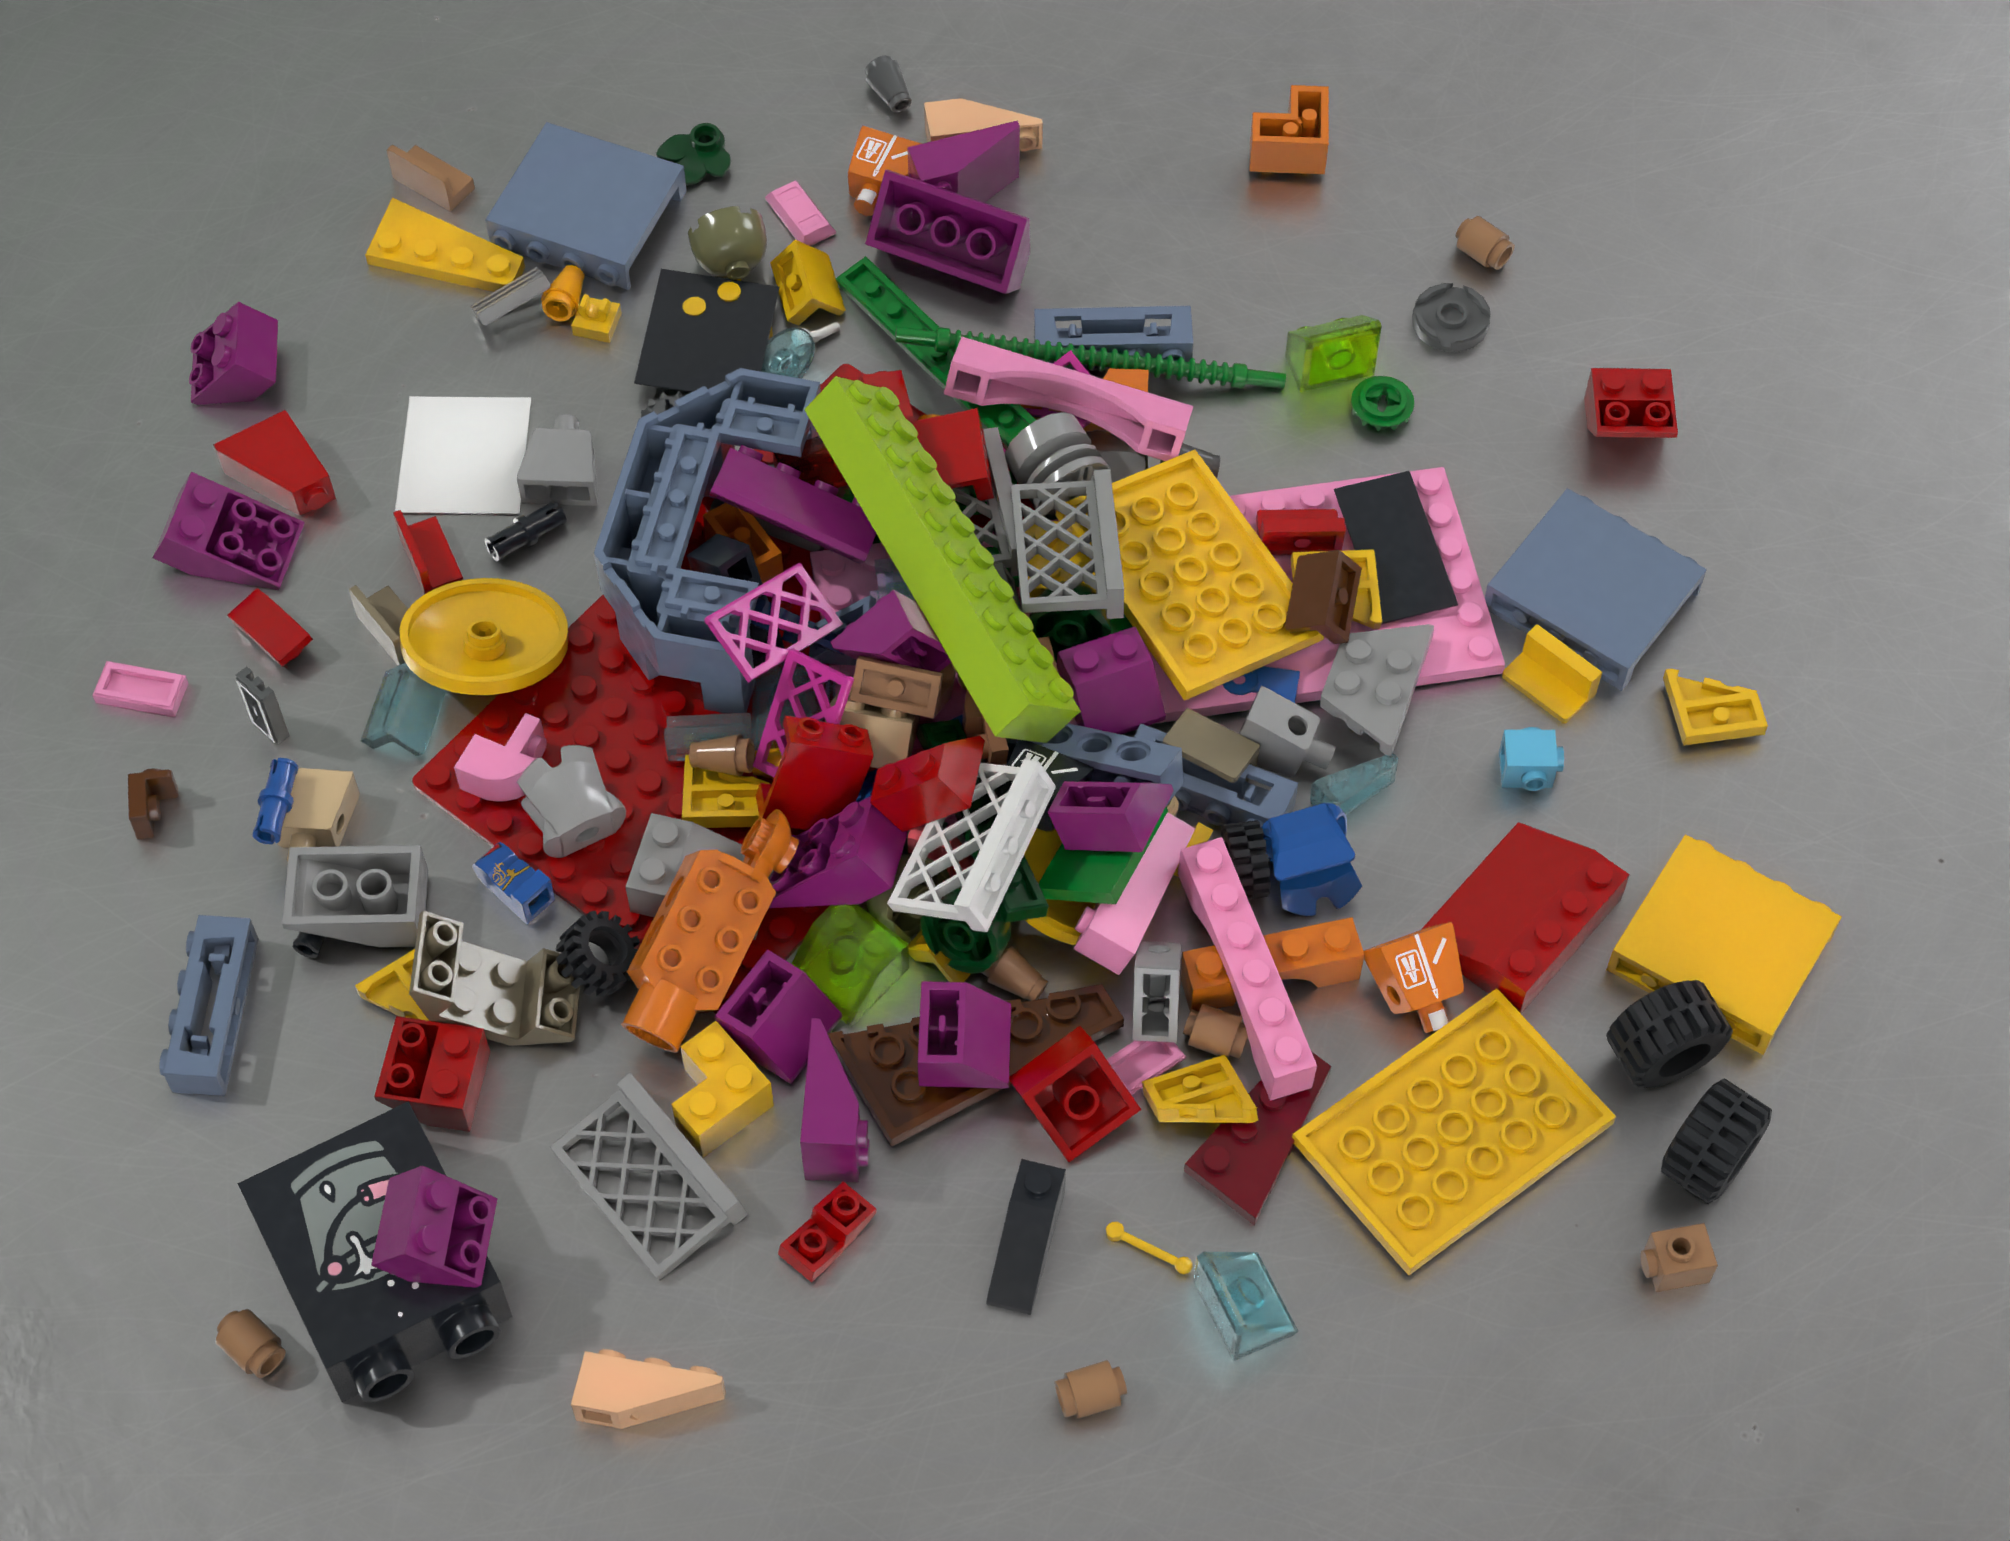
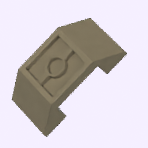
(491, 990)

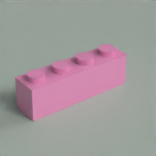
(1115, 931)

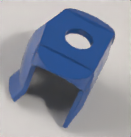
(1312, 858)

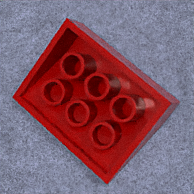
(1529, 911)

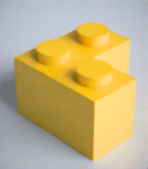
(727, 1092)

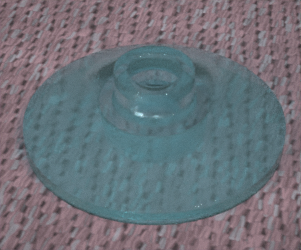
(789, 353)

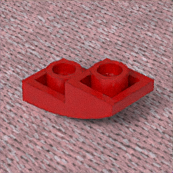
(270, 627)
(828, 1232)

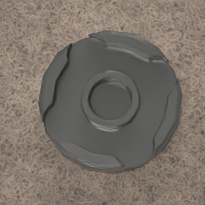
(1451, 317)

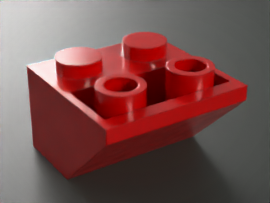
(1631, 403)
(436, 1070)

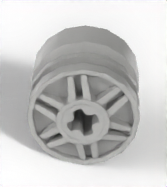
(1051, 452)

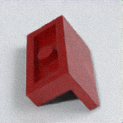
(1300, 530)
(428, 552)

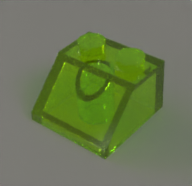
(1333, 351)
(852, 959)

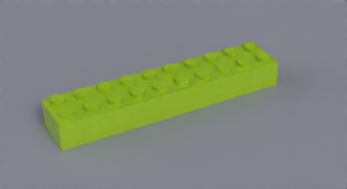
(942, 561)

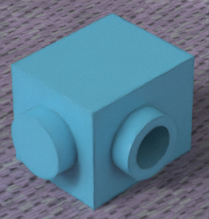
(1530, 758)

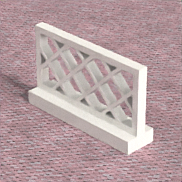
(999, 854)

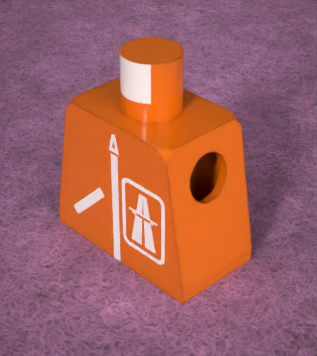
(873, 155)
(1418, 973)

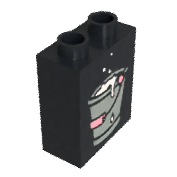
(322, 1231)

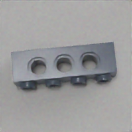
(1117, 756)

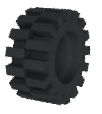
(1248, 856)
(584, 965)

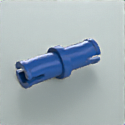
(275, 801)

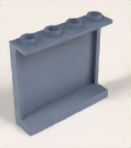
(584, 203)
(1594, 585)

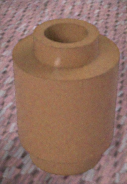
(1484, 242)
(1216, 1031)
(250, 1343)
(1090, 1389)

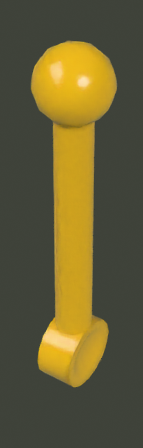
(1115, 1233)

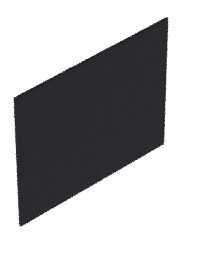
(700, 350)

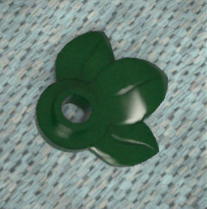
(698, 152)

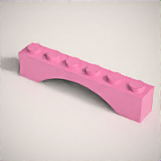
(999, 376)
(1268, 1015)

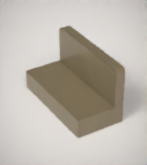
(382, 617)
(1212, 745)

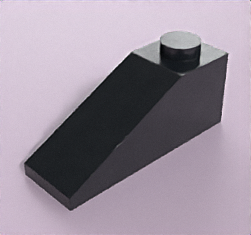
(734, 560)
(1026, 1236)

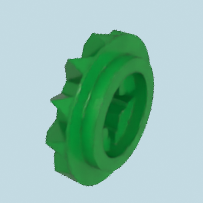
(1367, 396)

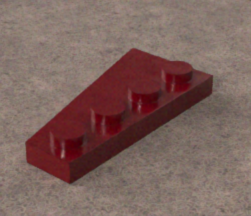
(1245, 1159)

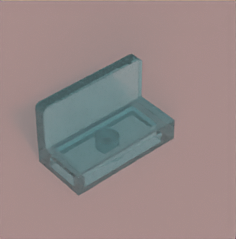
(403, 711)
(695, 728)

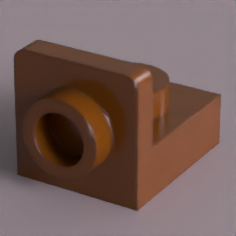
(144, 794)

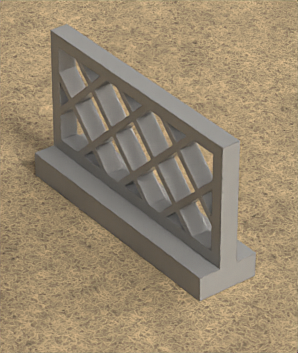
(997, 509)
(1103, 548)
(680, 1155)

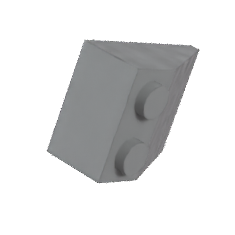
(661, 855)
(357, 893)

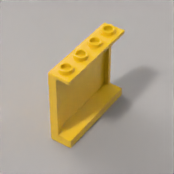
(1732, 932)

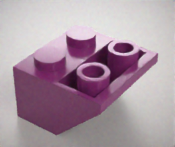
(234, 357)
(894, 633)
(1108, 814)
(773, 1015)
(963, 1037)
(434, 1229)

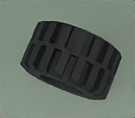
(1669, 1034)
(1716, 1140)

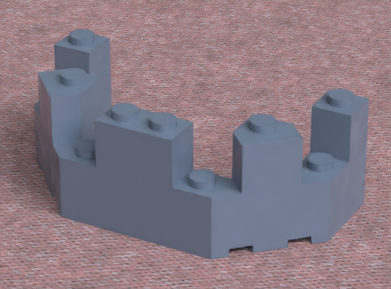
(653, 515)

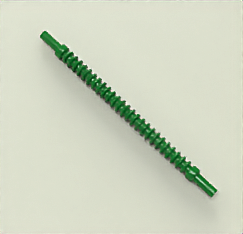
(1237, 375)

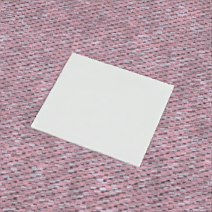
(463, 455)

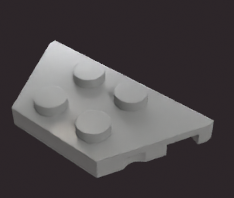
(1376, 680)

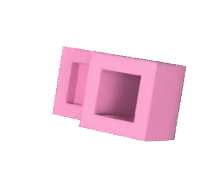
(494, 769)

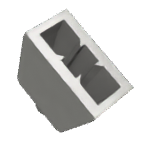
(559, 465)
(1284, 734)
(1157, 979)

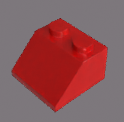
(928, 783)
(1074, 1093)

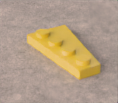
(438, 250)

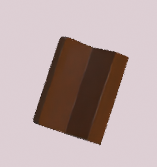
(1324, 595)

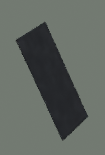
(1391, 520)

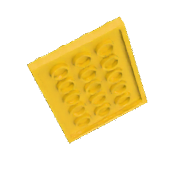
(1198, 577)
(1453, 1130)

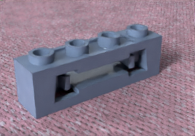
(1119, 329)
(1222, 800)
(190, 1061)

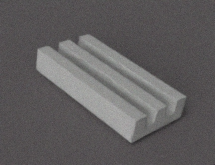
(510, 296)

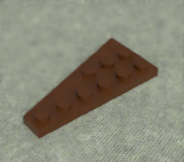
(885, 1059)

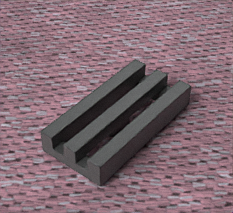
(262, 706)

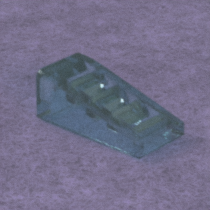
(1356, 784)

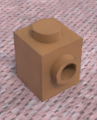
(1679, 1258)

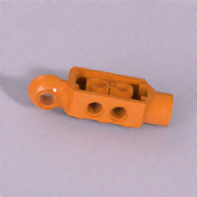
(704, 932)

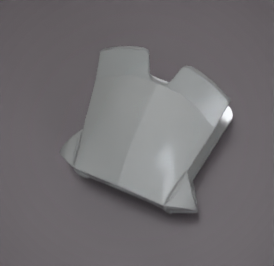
(570, 801)

